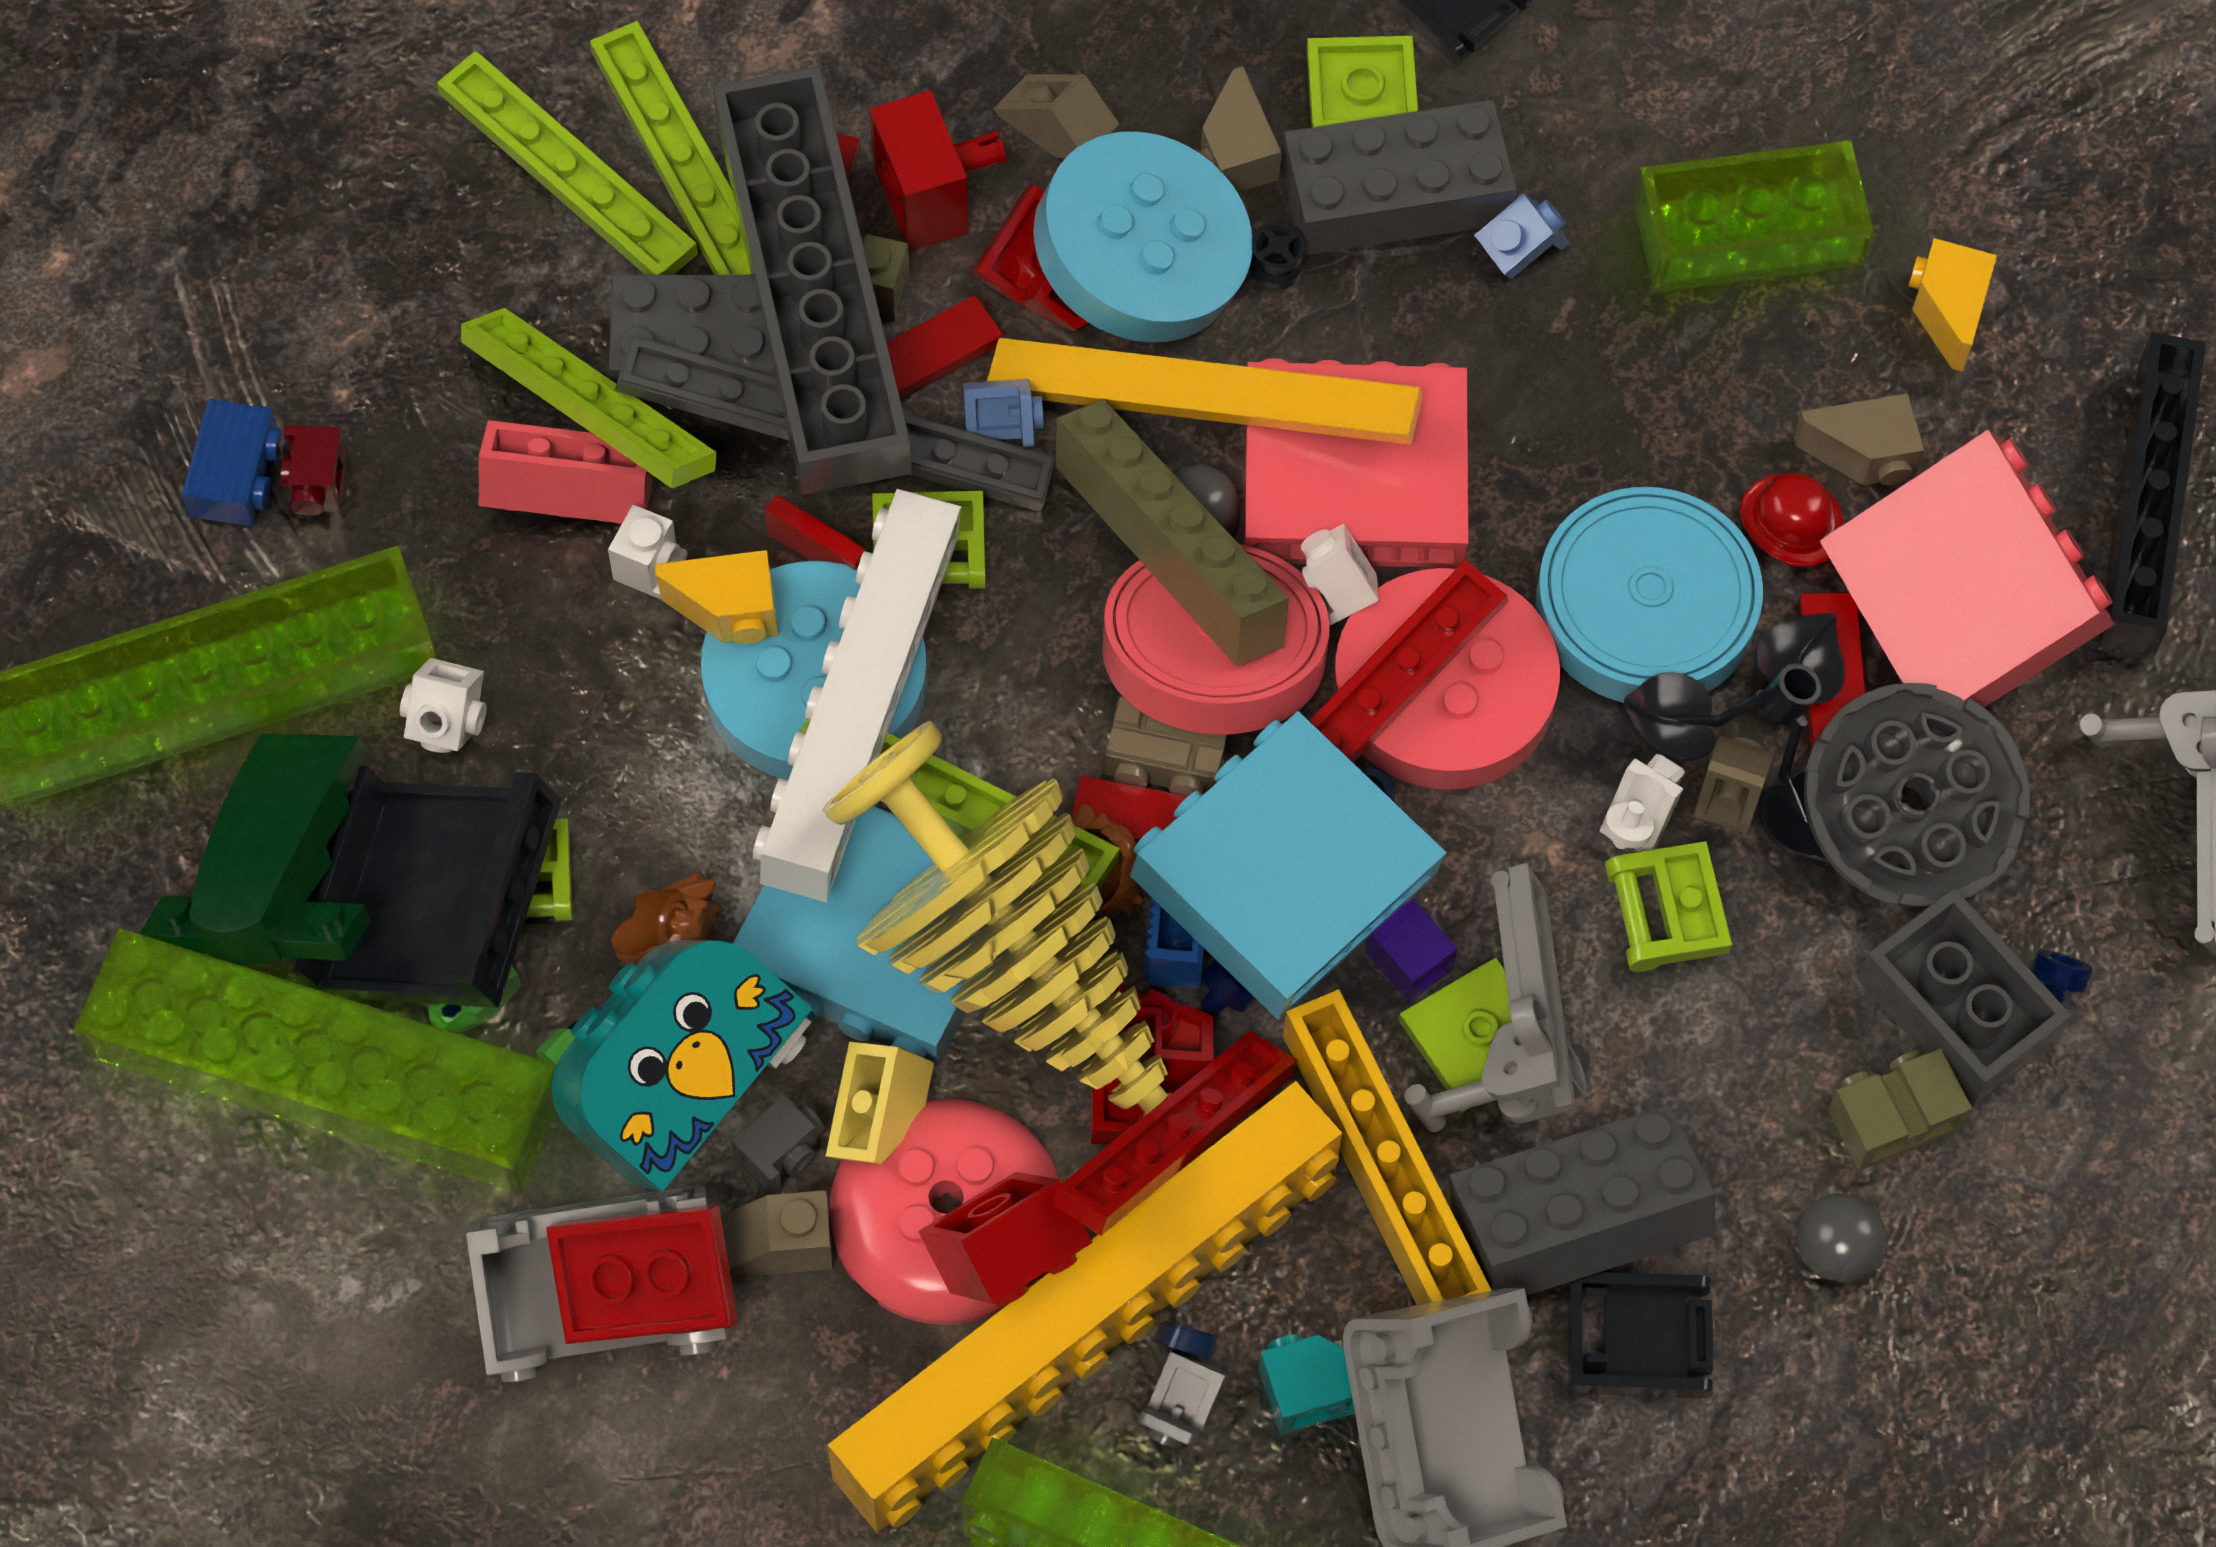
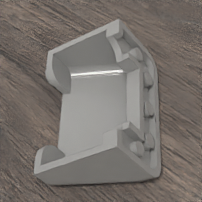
(518, 1288)
(1445, 1424)

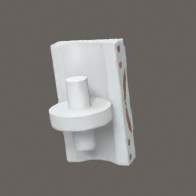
(1643, 804)

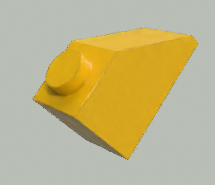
(1951, 296)
(723, 595)

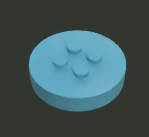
(1142, 237)
(1648, 590)
(763, 688)

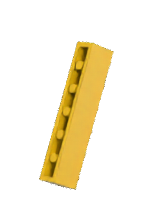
(1382, 1152)

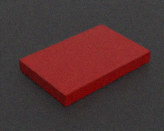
(642, 1274)

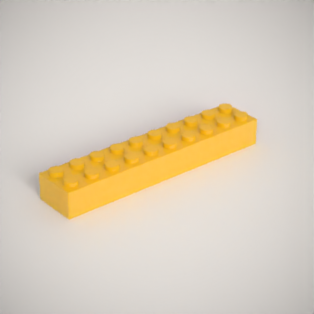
(1080, 1314)

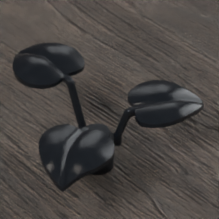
(1803, 671)

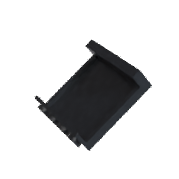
(443, 888)

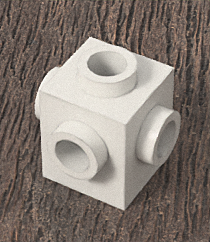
(443, 706)

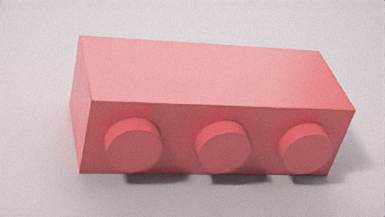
(558, 473)

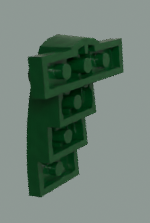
(270, 858)

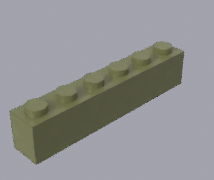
(1171, 533)

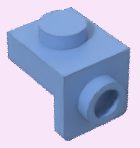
(1522, 234)
(1003, 410)

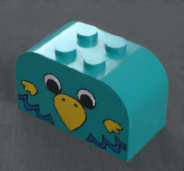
(671, 1055)

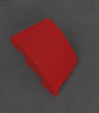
(1014, 269)
(1180, 1037)

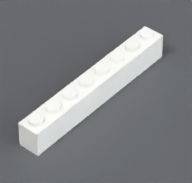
(860, 691)

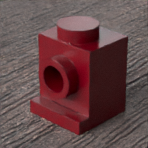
(314, 468)

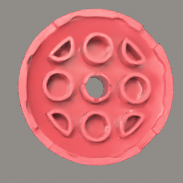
(880, 1208)

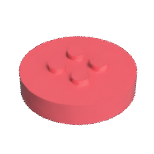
(1186, 681)
(1480, 710)

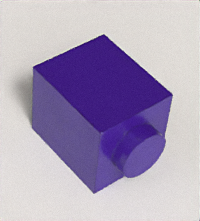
(1411, 951)

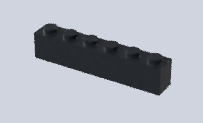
(2152, 495)

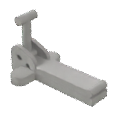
(2190, 727)
(1529, 1059)

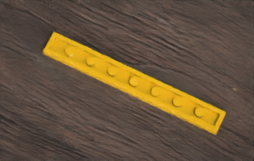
(1212, 390)

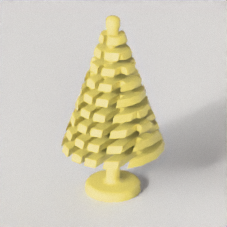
(1008, 925)

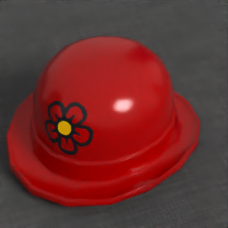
(1789, 517)

